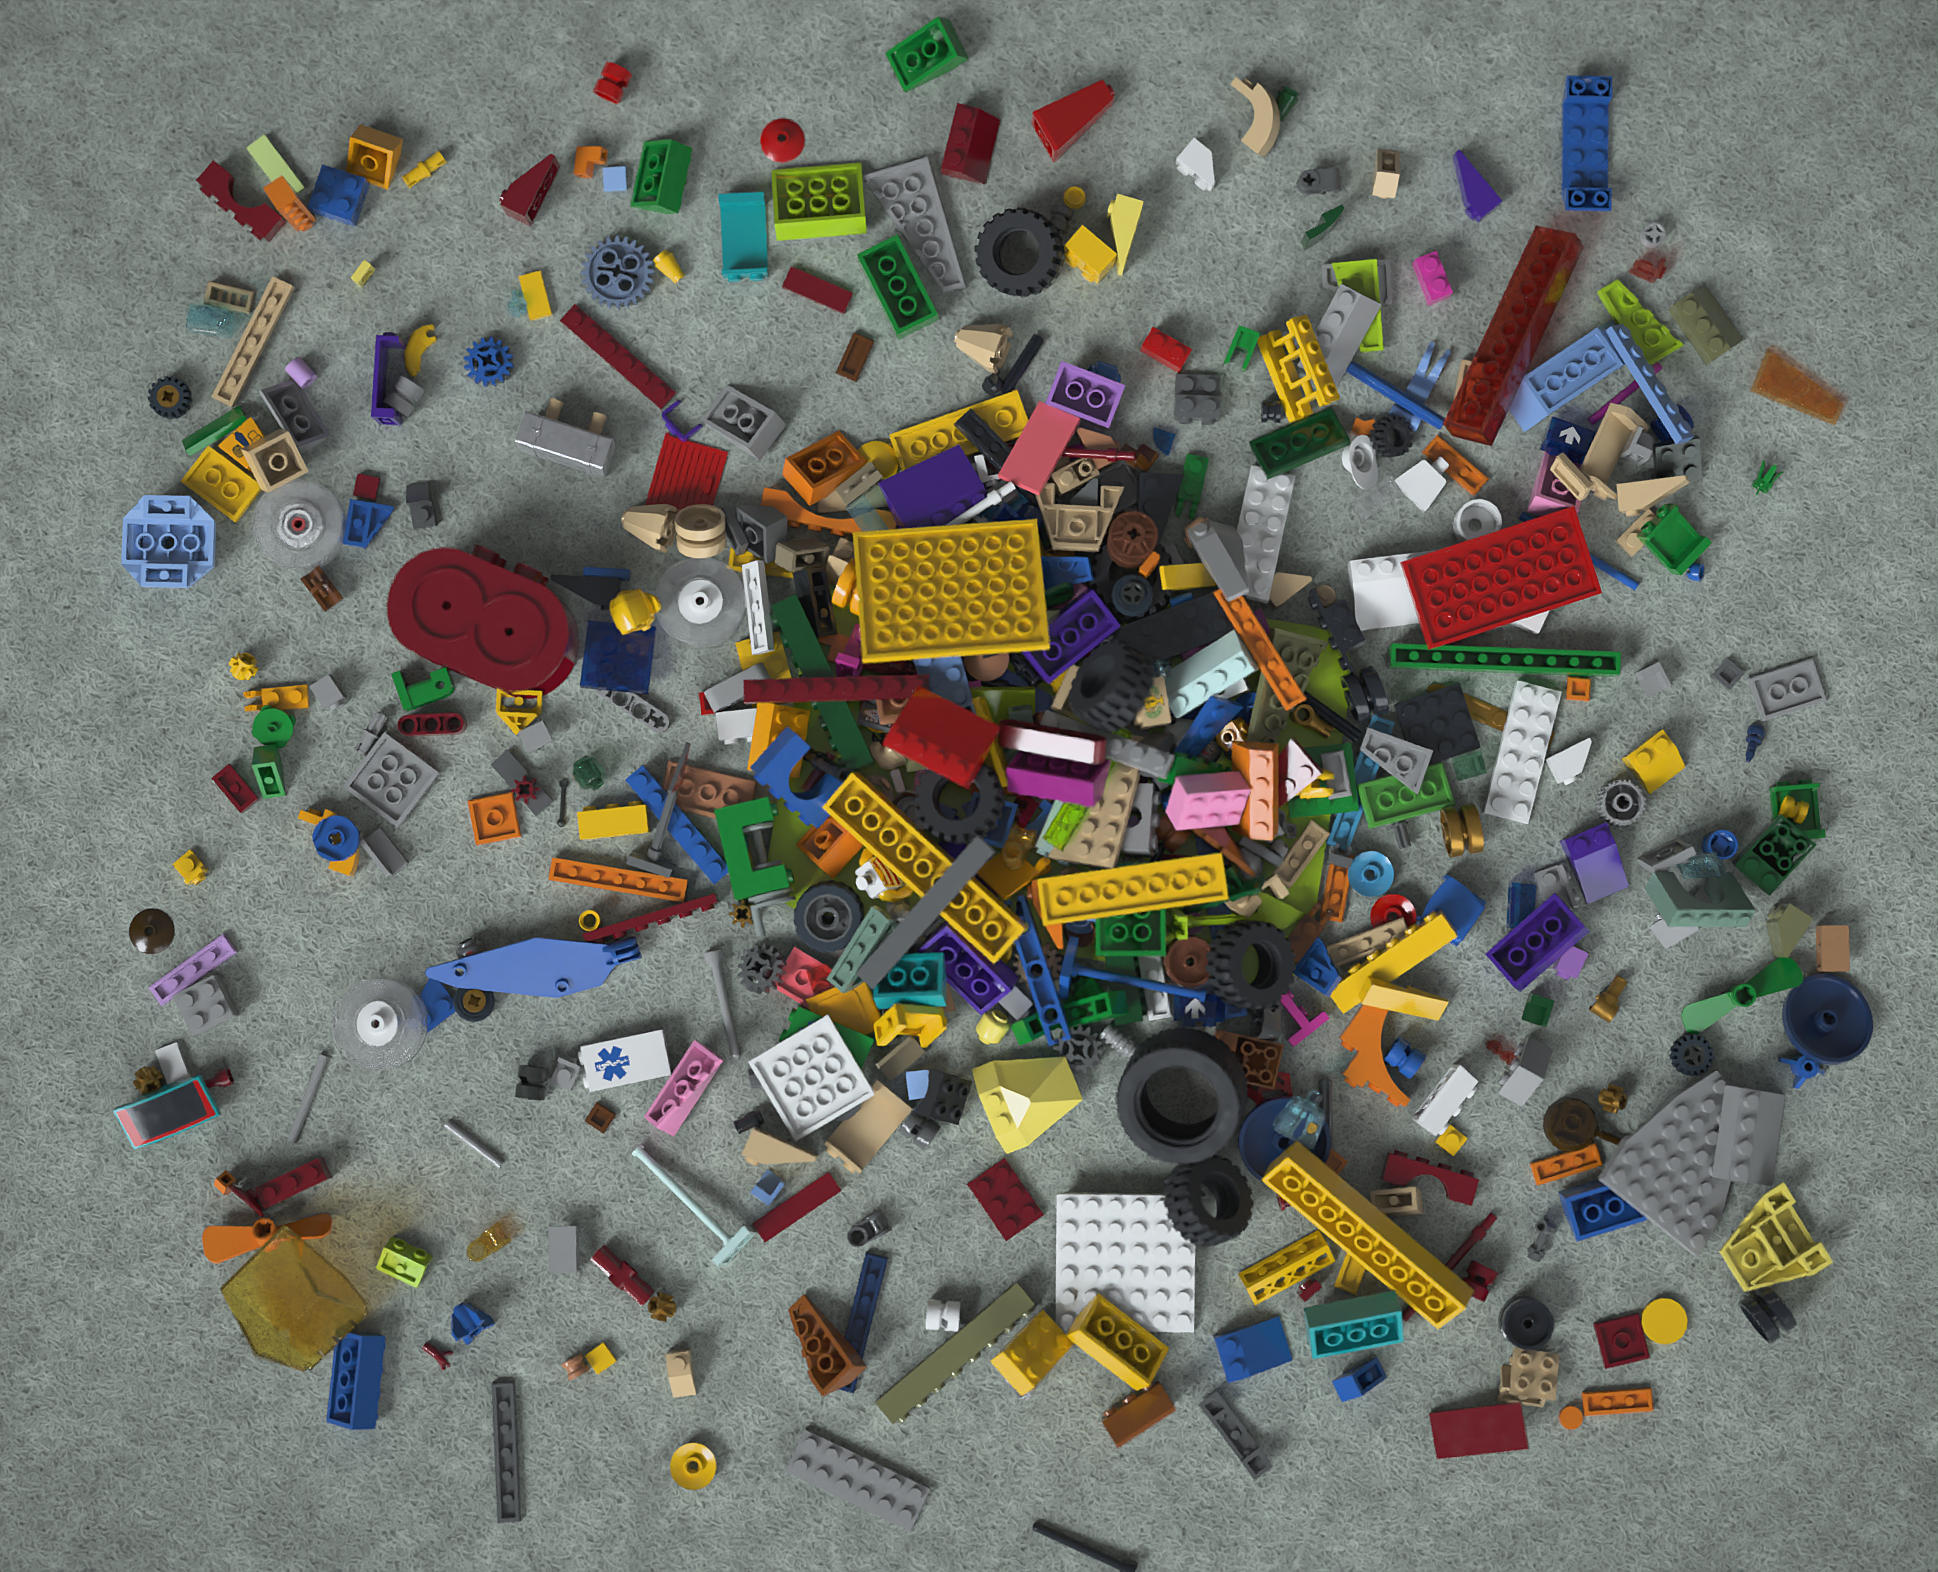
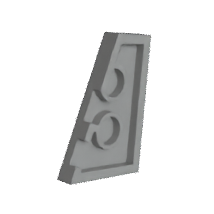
(1330, 282)
(1398, 757)

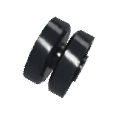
(1365, 694)
(1514, 1314)
(1767, 1314)

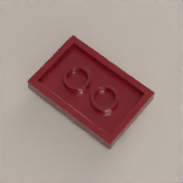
(1005, 1199)

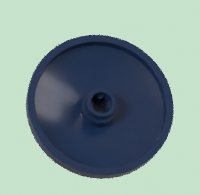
(1827, 1019)
(1262, 1144)

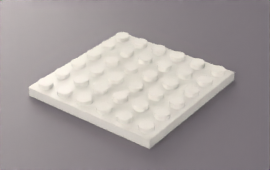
(1127, 1255)

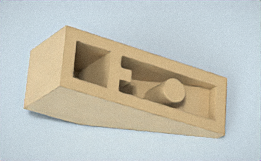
(1643, 495)

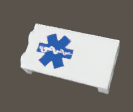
(625, 1060)

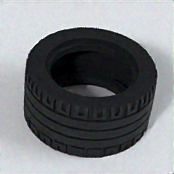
(1173, 1140)

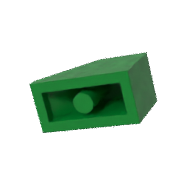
(269, 771)

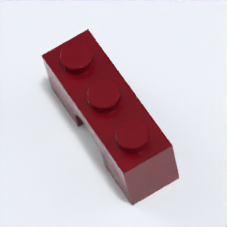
(293, 1182)

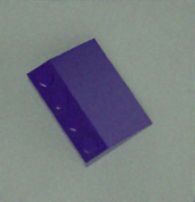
(933, 490)

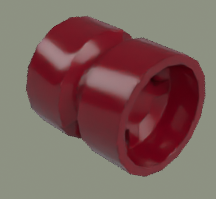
(1480, 1291)

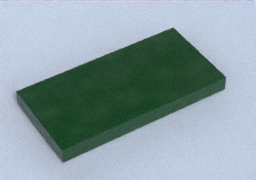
(1299, 443)

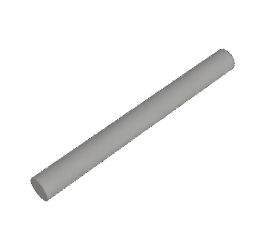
(307, 1099)

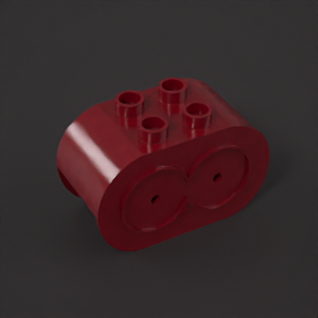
(462, 606)

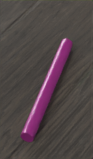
(1620, 397)

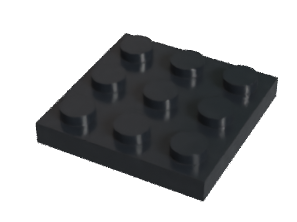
(1438, 723)

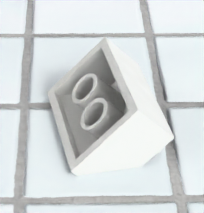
(1445, 1100)

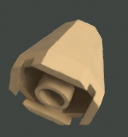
(984, 342)
(652, 523)

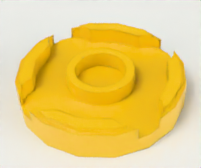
(1664, 1320)

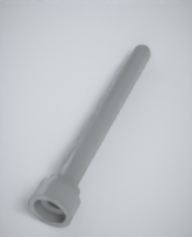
(714, 960)

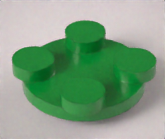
(273, 726)

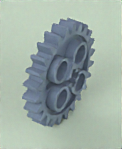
(623, 254)

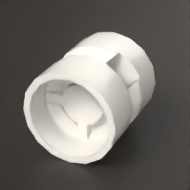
(942, 1315)

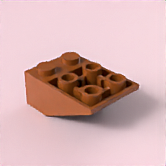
(1258, 1057)

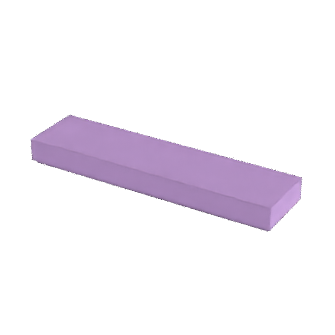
(193, 969)

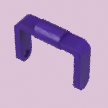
(673, 428)

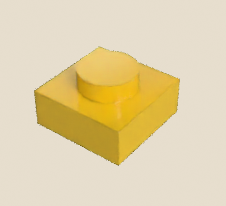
(1451, 1140)

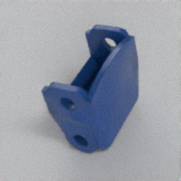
(1457, 904)

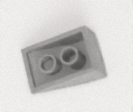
(744, 422)

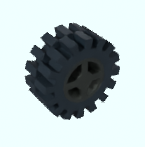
(1698, 1051)

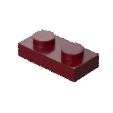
(235, 788)

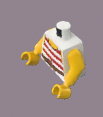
(880, 880)

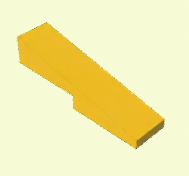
(1403, 1000)

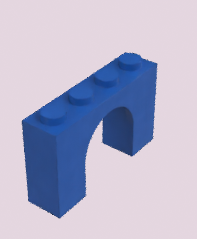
(774, 769)

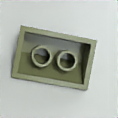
(1705, 324)

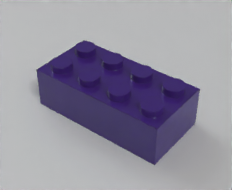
(1072, 635)
(1537, 942)

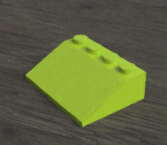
(819, 215)

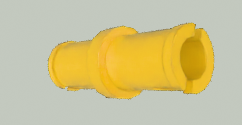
(423, 169)

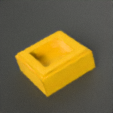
(600, 1358)

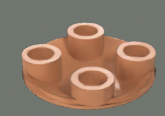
(988, 668)

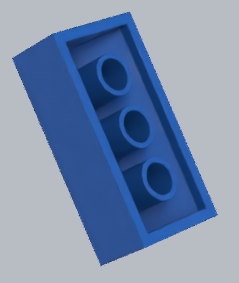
(1596, 1210)
(356, 1381)

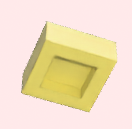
(363, 273)

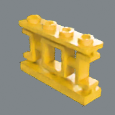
(1284, 372)

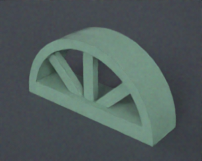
(866, 940)

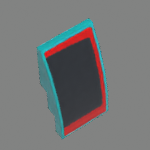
(167, 1111)

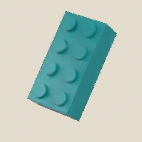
(1353, 1324)

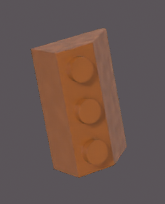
(1137, 1413)

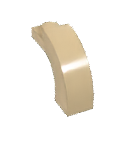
(1266, 116)

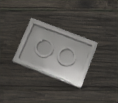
(1787, 689)

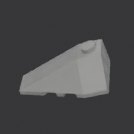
(1222, 555)

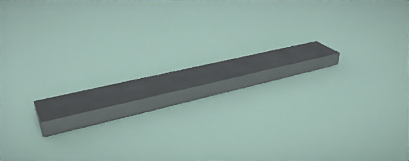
(925, 912)

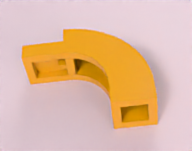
(346, 867)

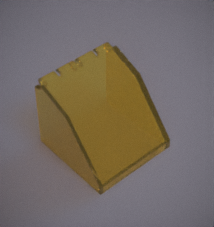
(292, 1302)

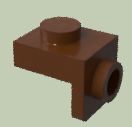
(1144, 457)

